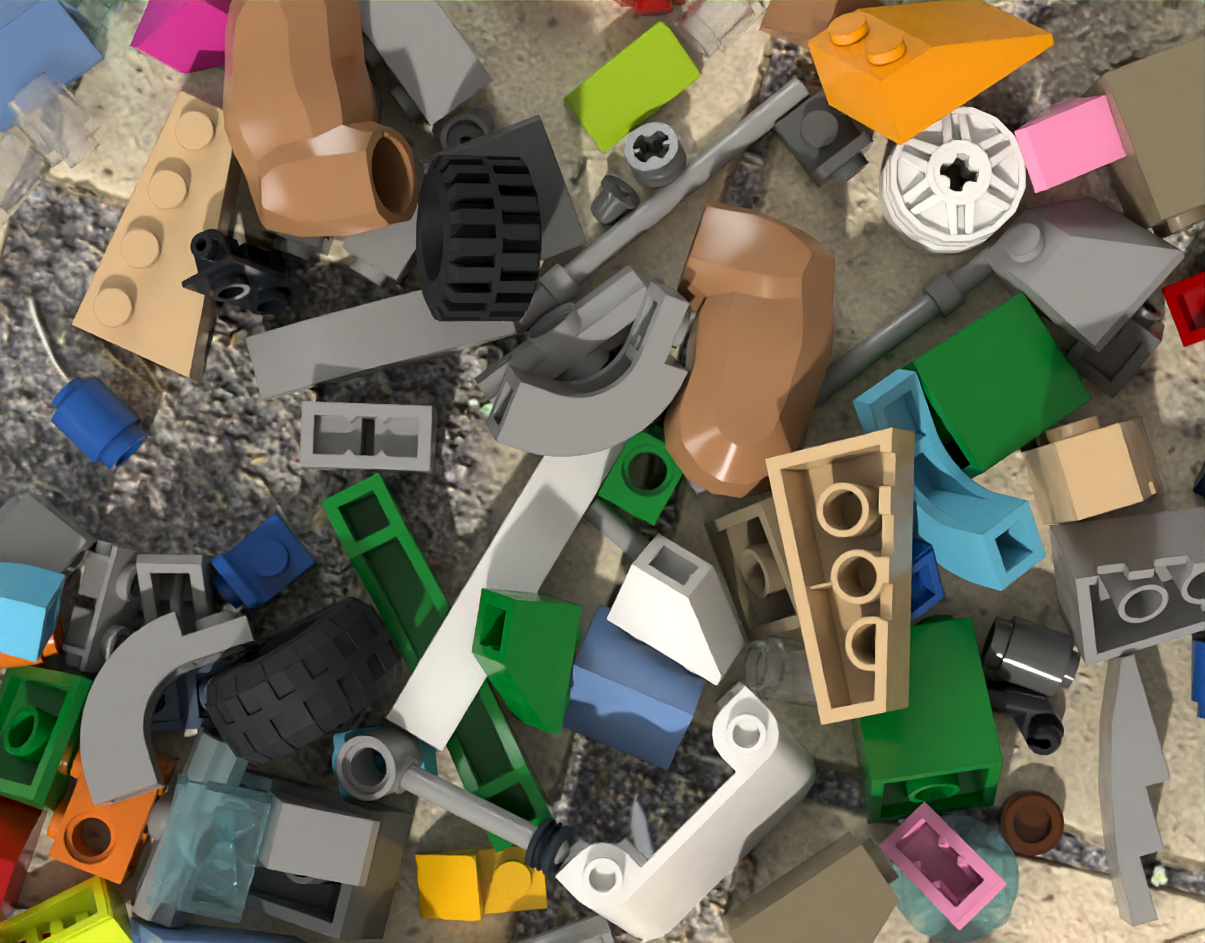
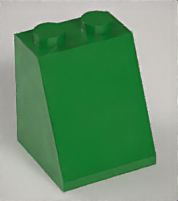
(997, 385)
(946, 739)

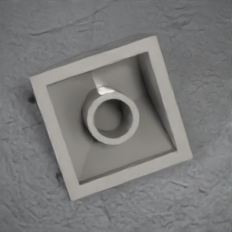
(1082, 266)

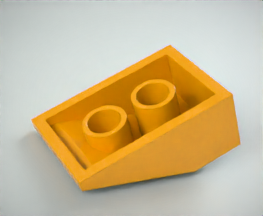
(919, 60)

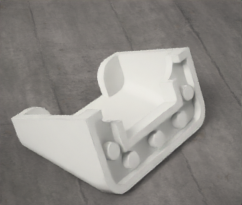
(658, 892)

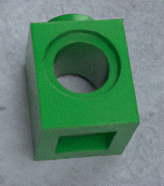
(620, 490)

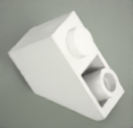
(679, 609)

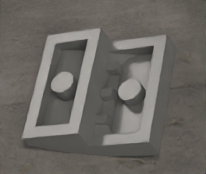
(530, 142)

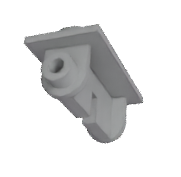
(113, 581)

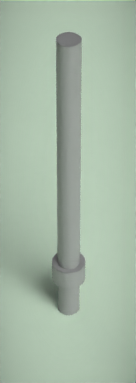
(562, 284)
(940, 298)

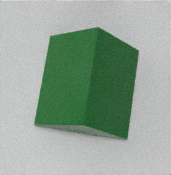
(39, 733)

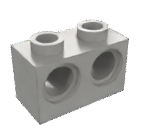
(368, 437)

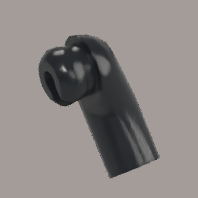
(1031, 713)

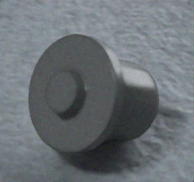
(613, 200)

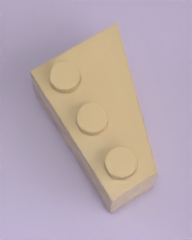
(1091, 469)

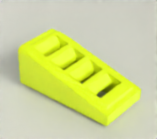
(80, 914)

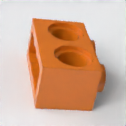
(124, 819)

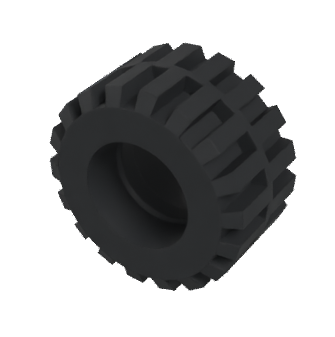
(478, 238)

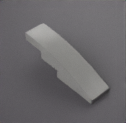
(361, 342)
(1127, 764)

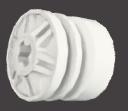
(919, 199)

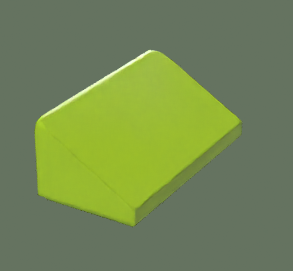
(631, 87)

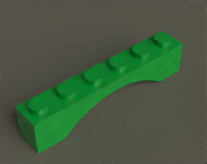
(413, 607)

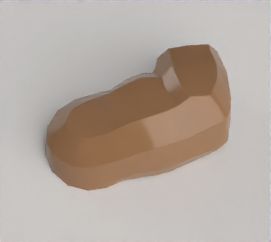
(308, 121)
(752, 348)

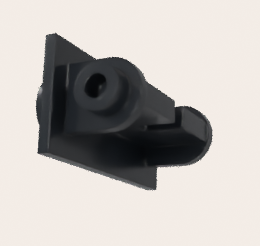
(241, 274)

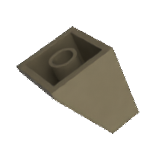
(1162, 130)
(755, 568)
(828, 898)

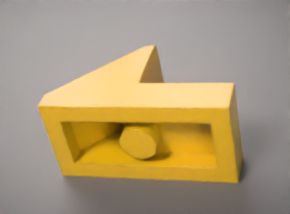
(477, 882)

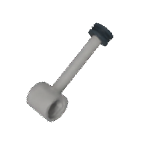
(545, 844)

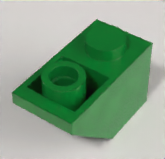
(528, 652)

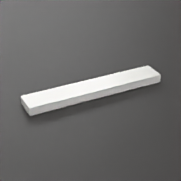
(514, 561)

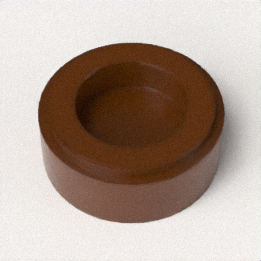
(1030, 822)

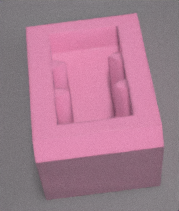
(1069, 141)
(942, 865)

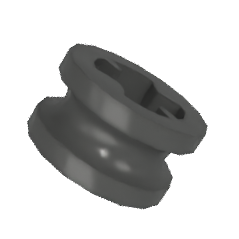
(654, 138)

